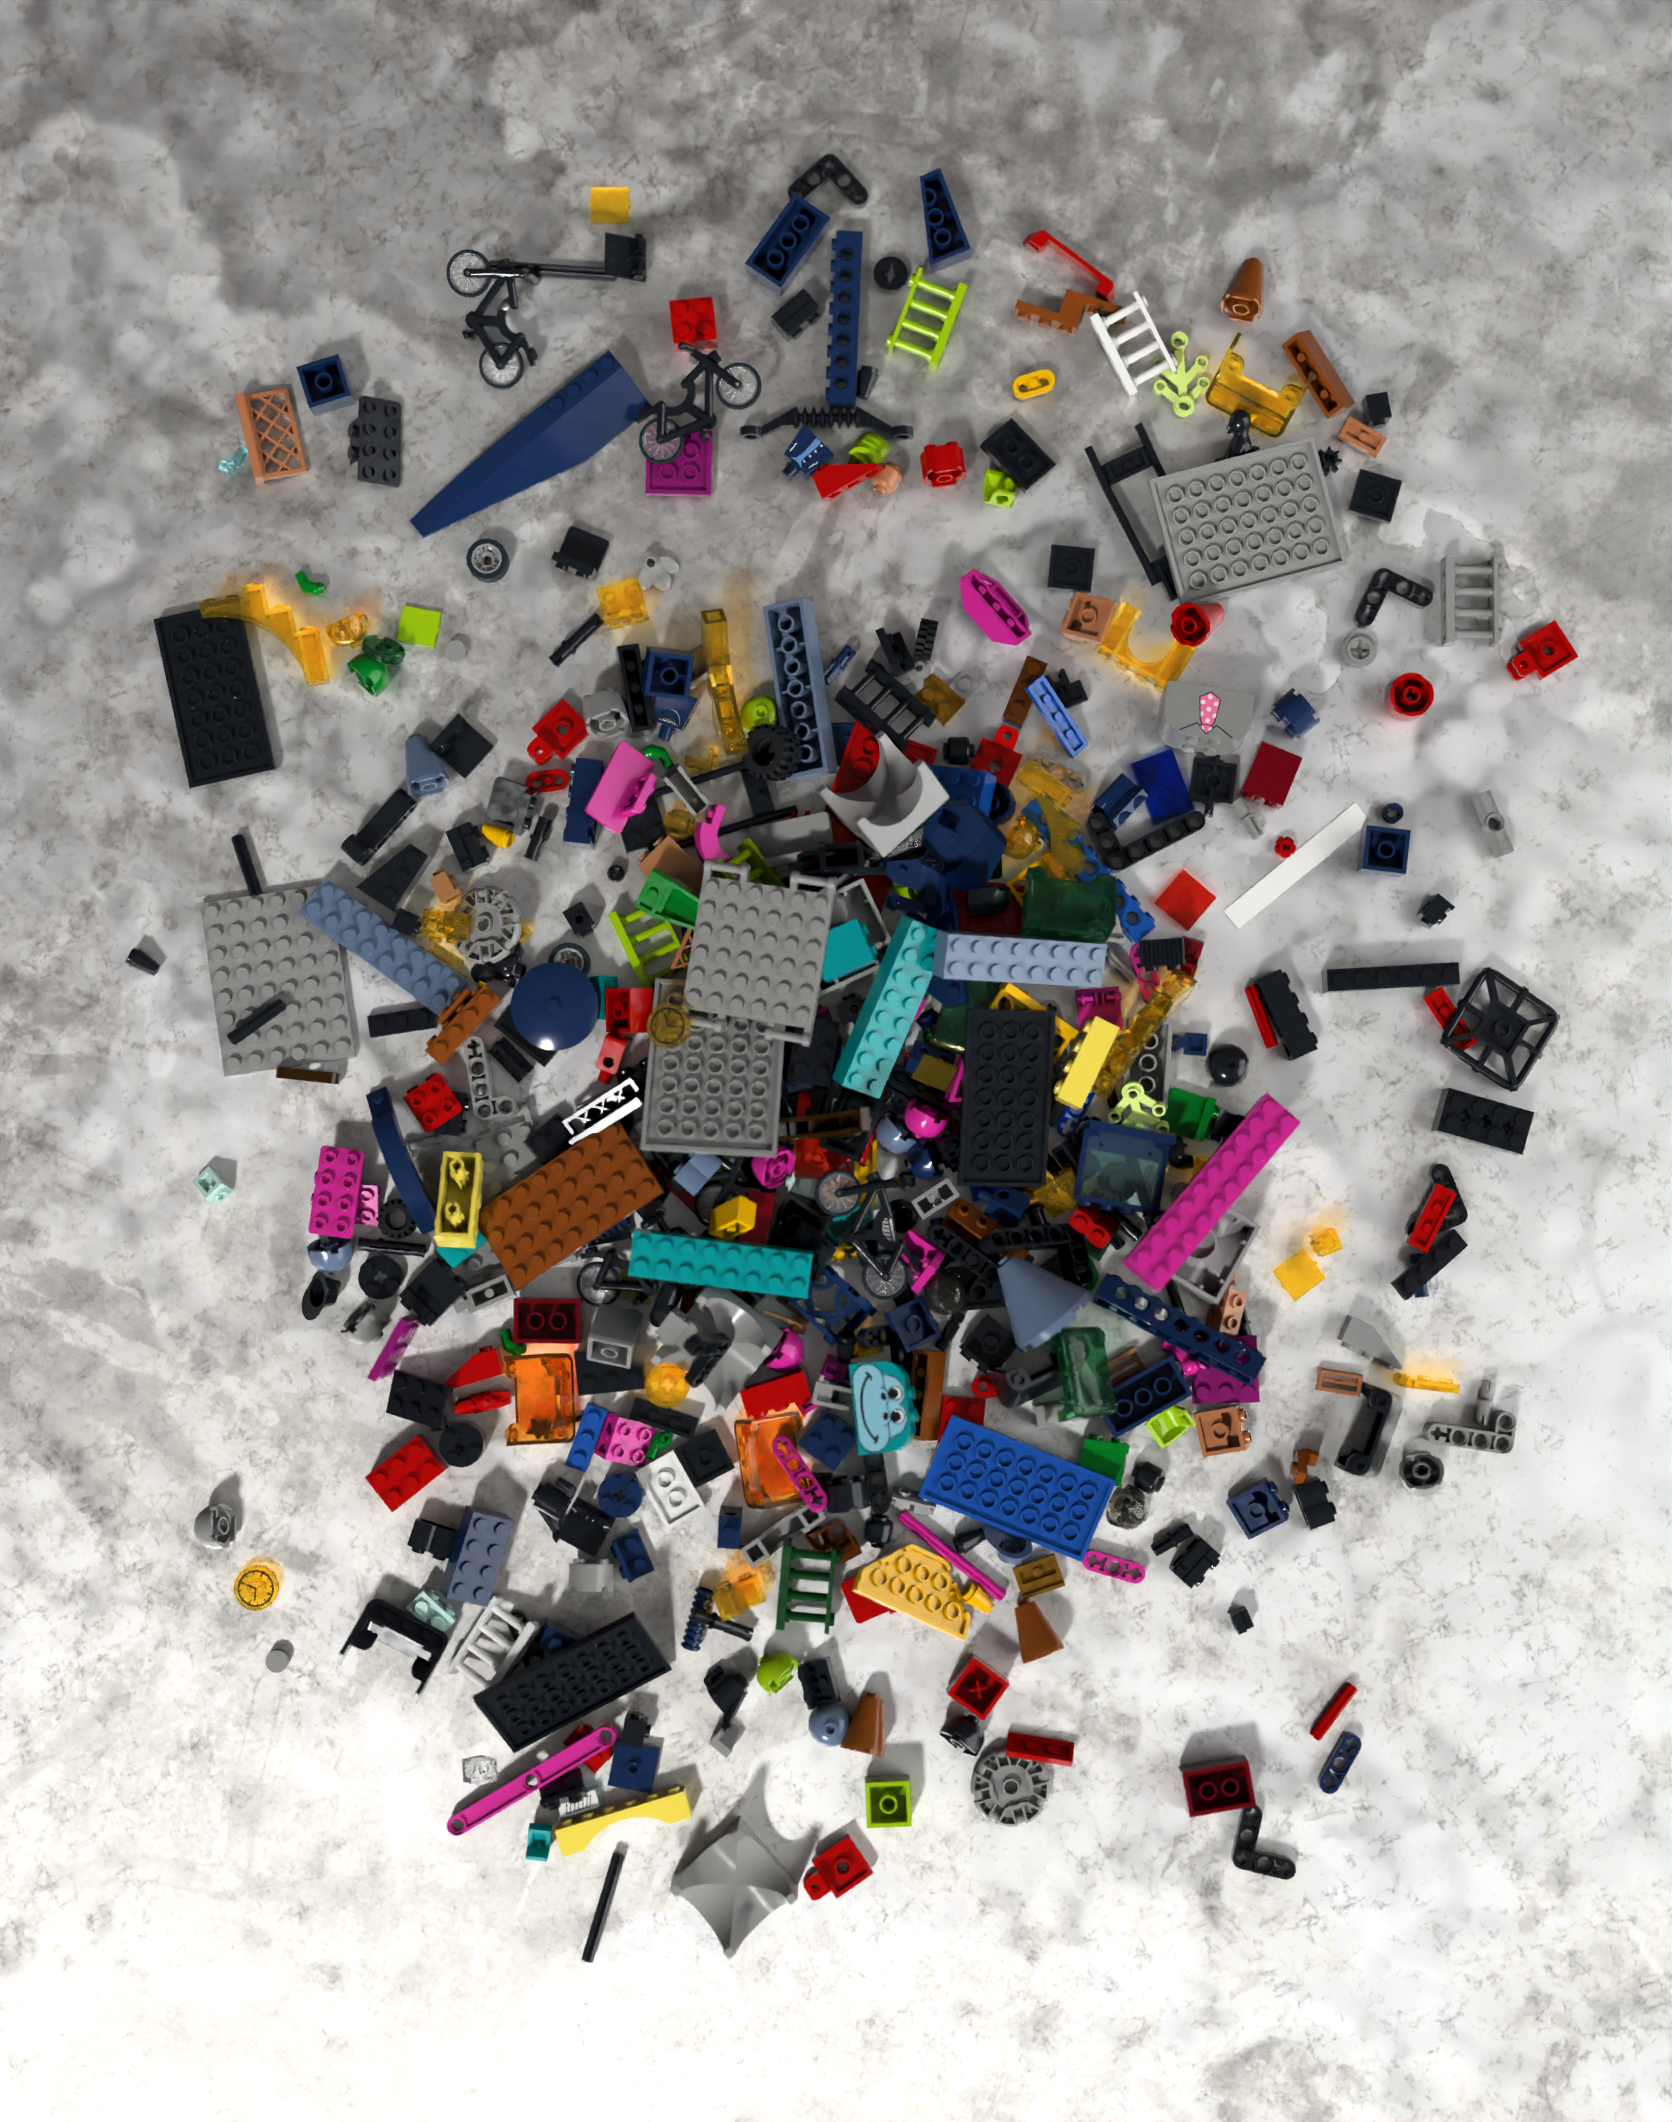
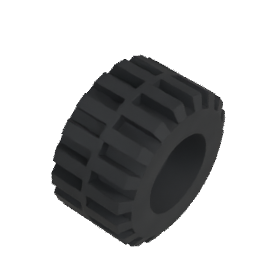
(785, 757)

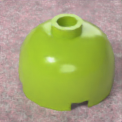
(759, 711)
(775, 1671)

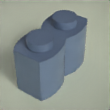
(697, 1171)

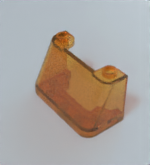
(541, 1399)
(761, 1474)

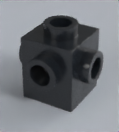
(844, 1008)

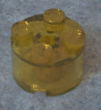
(659, 1394)

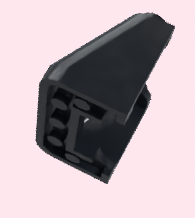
(1019, 1387)
(1371, 1459)

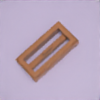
(1136, 1358)
(1320, 1379)

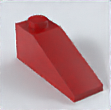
(839, 478)
(479, 1367)

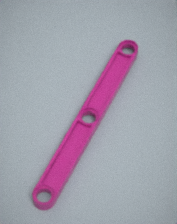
(544, 1771)

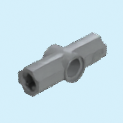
(1498, 837)

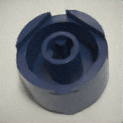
(1295, 714)
(609, 1499)

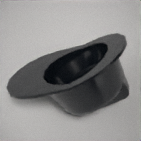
(319, 1294)

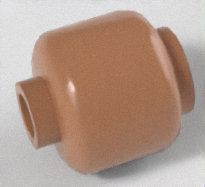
(887, 480)

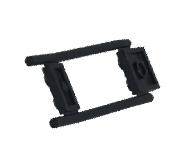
(1121, 469)
(646, 828)

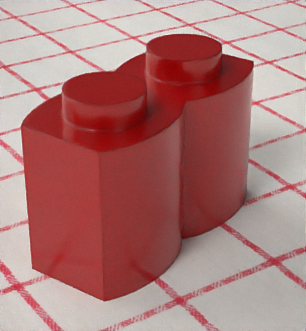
(1094, 1224)

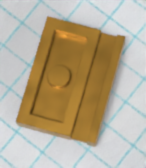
(940, 699)
(1038, 1576)

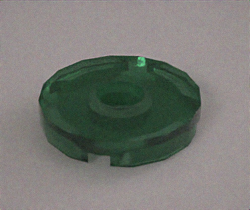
(383, 650)

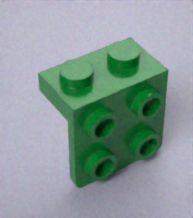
(1189, 1114)
(1104, 1455)

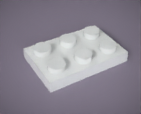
(670, 1489)

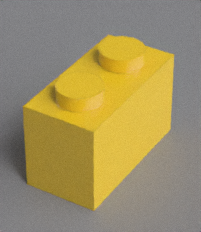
(732, 1218)

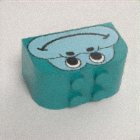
(883, 1407)

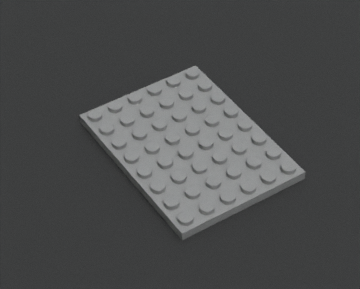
(1247, 522)
(270, 952)
(713, 1089)

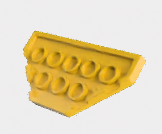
(917, 1587)

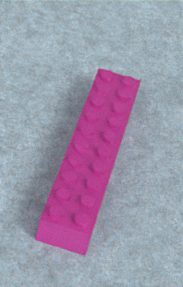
(1210, 1193)

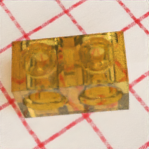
(445, 925)

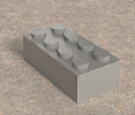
(1152, 1065)

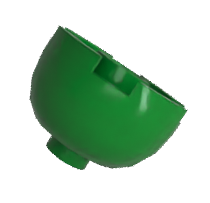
(371, 674)

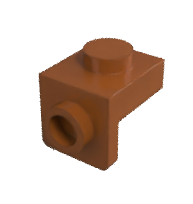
(1298, 1466)

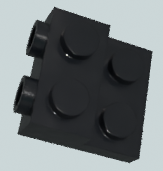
(988, 1344)

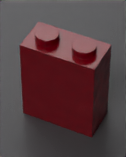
(1270, 776)

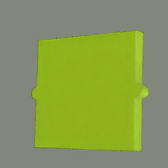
(419, 626)

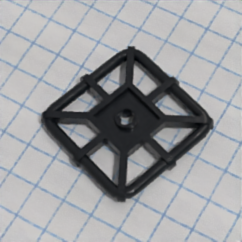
(1486, 1032)

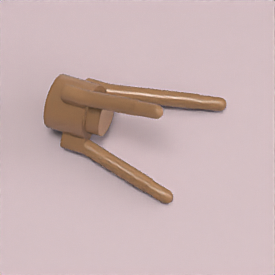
(797, 1323)

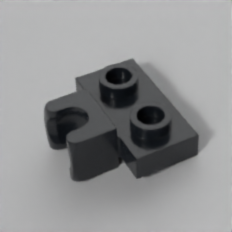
(1069, 693)

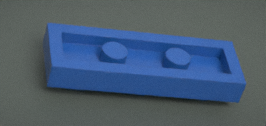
(586, 1437)

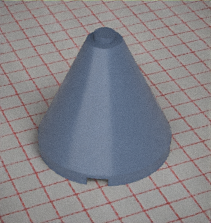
(1037, 1300)

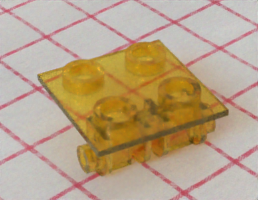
(1057, 1193)

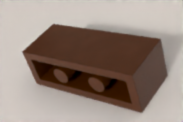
(1019, 700)

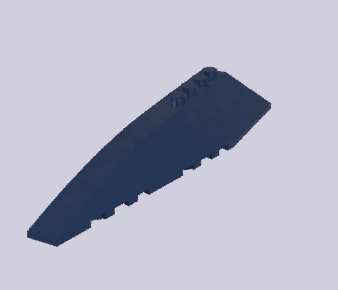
(545, 443)

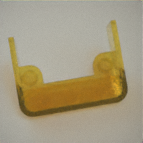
(1234, 391)

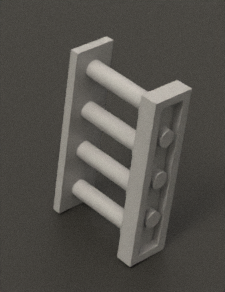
(1450, 590)

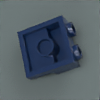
(912, 1324)
(1258, 1508)

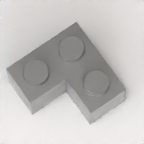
(677, 1329)

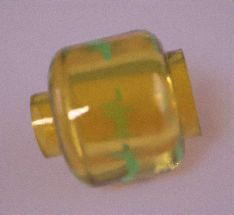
(679, 823)

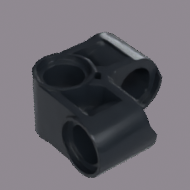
(666, 1301)

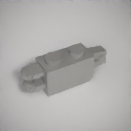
(483, 1298)

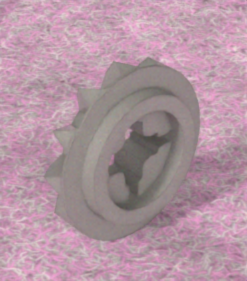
(1366, 643)

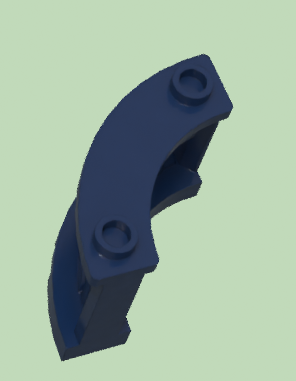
(855, 1302)

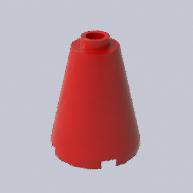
(1195, 622)

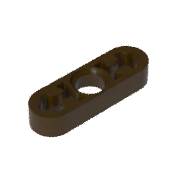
(308, 1075)

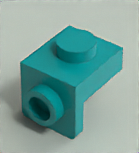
(538, 1842)

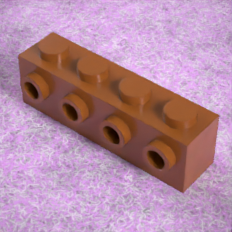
(1326, 384)
(465, 1024)
(971, 1225)
(928, 1379)

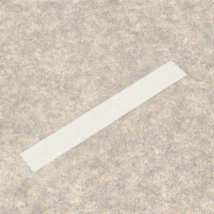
(1297, 865)

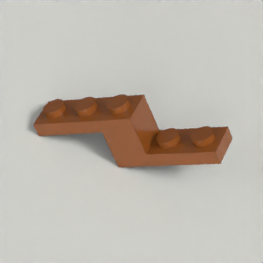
(1070, 312)

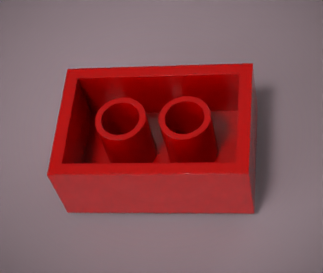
(776, 1393)
(406, 1472)

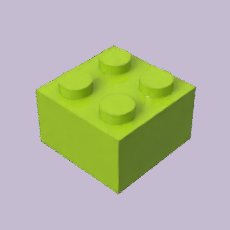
(888, 1801)

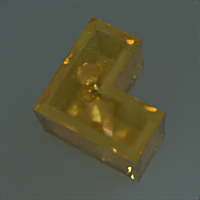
(738, 1596)

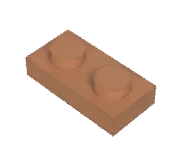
(1362, 437)

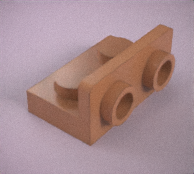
(1228, 1312)

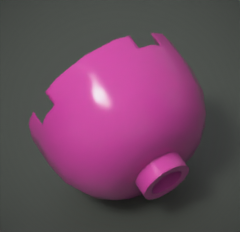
(924, 1120)
(771, 1171)
(786, 1353)

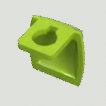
(869, 449)
(998, 489)
(1169, 1425)

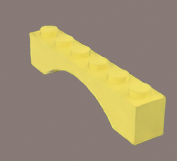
(667, 1806)

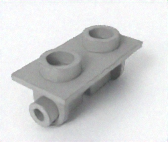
(904, 1497)

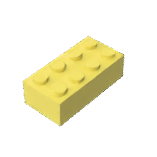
(1086, 1062)

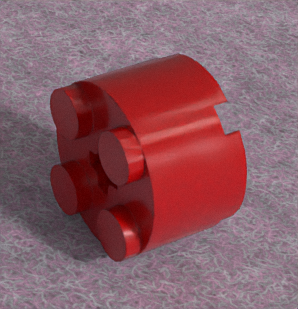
(942, 464)
(1417, 688)

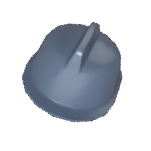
(1008, 1547)

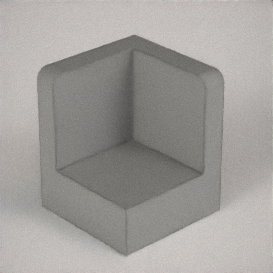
(725, 1743)

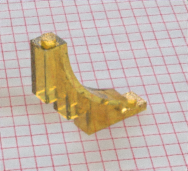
(1142, 1028)

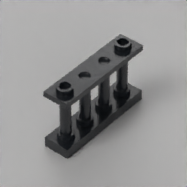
(865, 713)

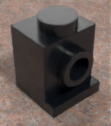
(1434, 911)

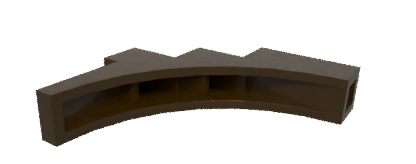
(830, 1125)

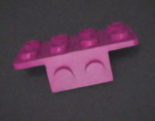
(622, 788)
(336, 1192)

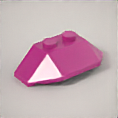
(993, 609)

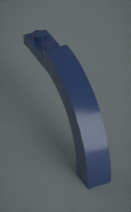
(399, 1161)

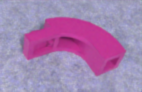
(706, 836)

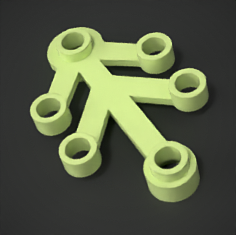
(1181, 378)
(1137, 1114)

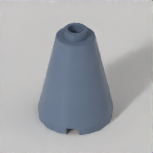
(423, 769)

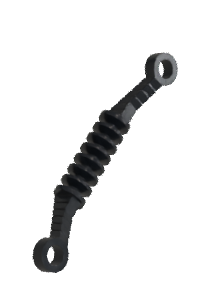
(860, 417)

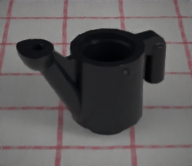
(553, 1502)
(727, 1693)

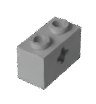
(935, 1198)

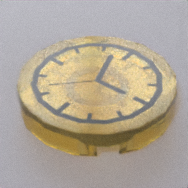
(668, 1025)
(256, 1587)

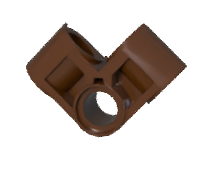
(822, 1537)

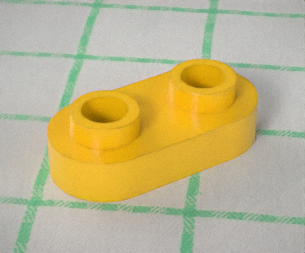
(1032, 384)

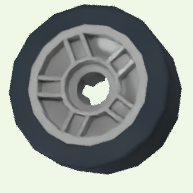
(477, 556)
(572, 952)

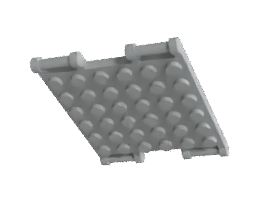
(758, 951)
(505, 1165)

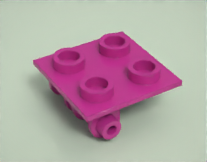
(1100, 1003)
(368, 1204)

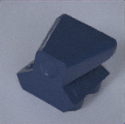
(1119, 801)

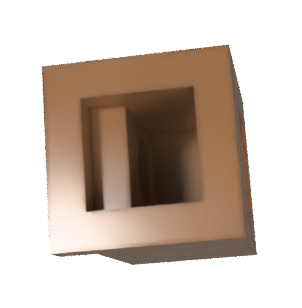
(445, 886)

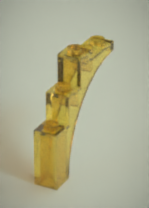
(279, 621)
(720, 682)
(1050, 796)

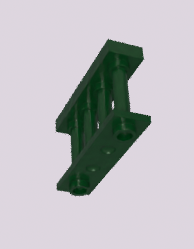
(788, 1574)

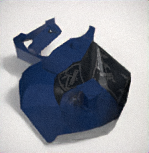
(955, 851)

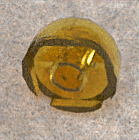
(349, 630)
(1022, 839)

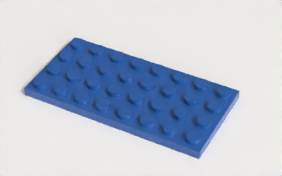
(1016, 1487)

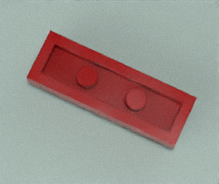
(1442, 1011)
(1431, 1217)
(1039, 1749)

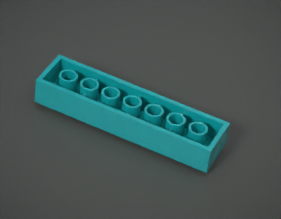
(888, 1009)
(720, 1263)

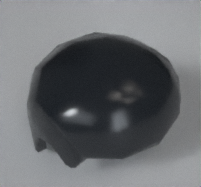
(1177, 1156)
(904, 1215)

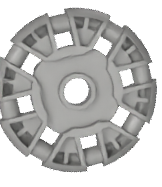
(497, 927)
(1009, 1800)

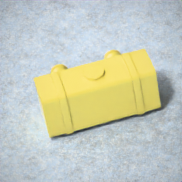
(459, 1200)

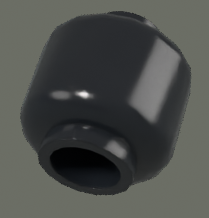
(958, 750)
(1148, 1477)
(878, 1530)

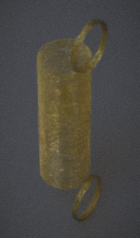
(446, 953)

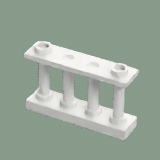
(1112, 343)
(515, 1650)

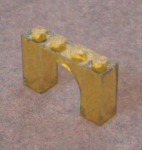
(1116, 649)

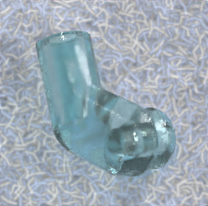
(235, 463)

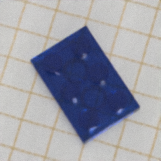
(1165, 787)

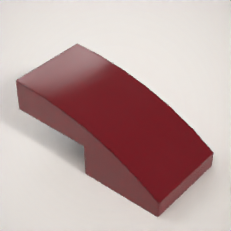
(1192, 953)

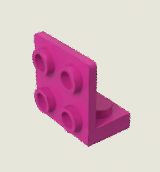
(929, 1255)
(624, 1440)

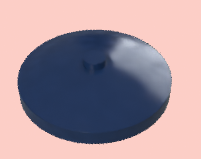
(555, 1006)

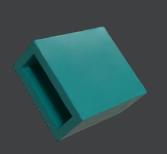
(848, 950)

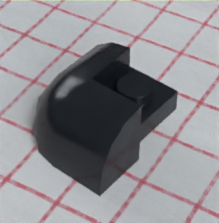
(987, 901)

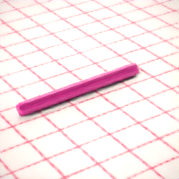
(952, 1555)

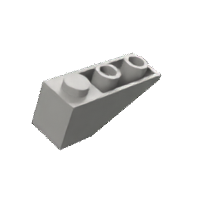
(1366, 1339)

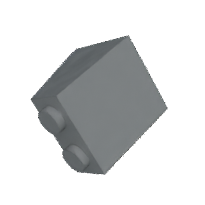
(614, 1335)

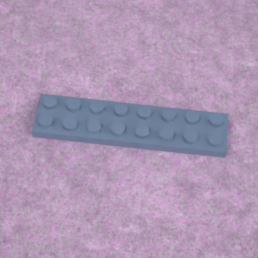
(382, 947)

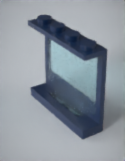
(1122, 1168)

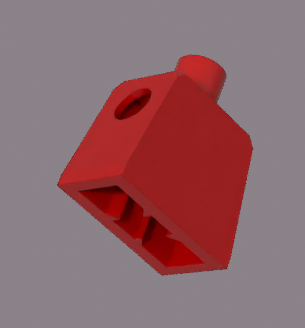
(615, 1047)

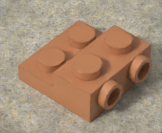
(1088, 618)
(1222, 1430)

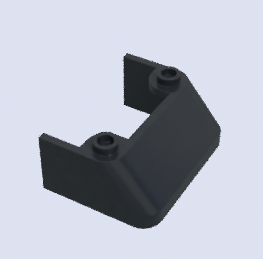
(402, 1632)

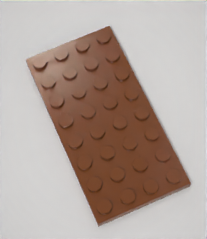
(568, 1203)

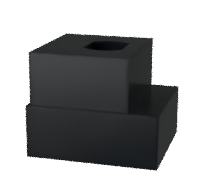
(1240, 1619)

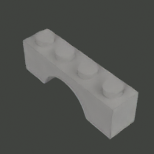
(771, 1539)

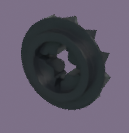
(883, 267)

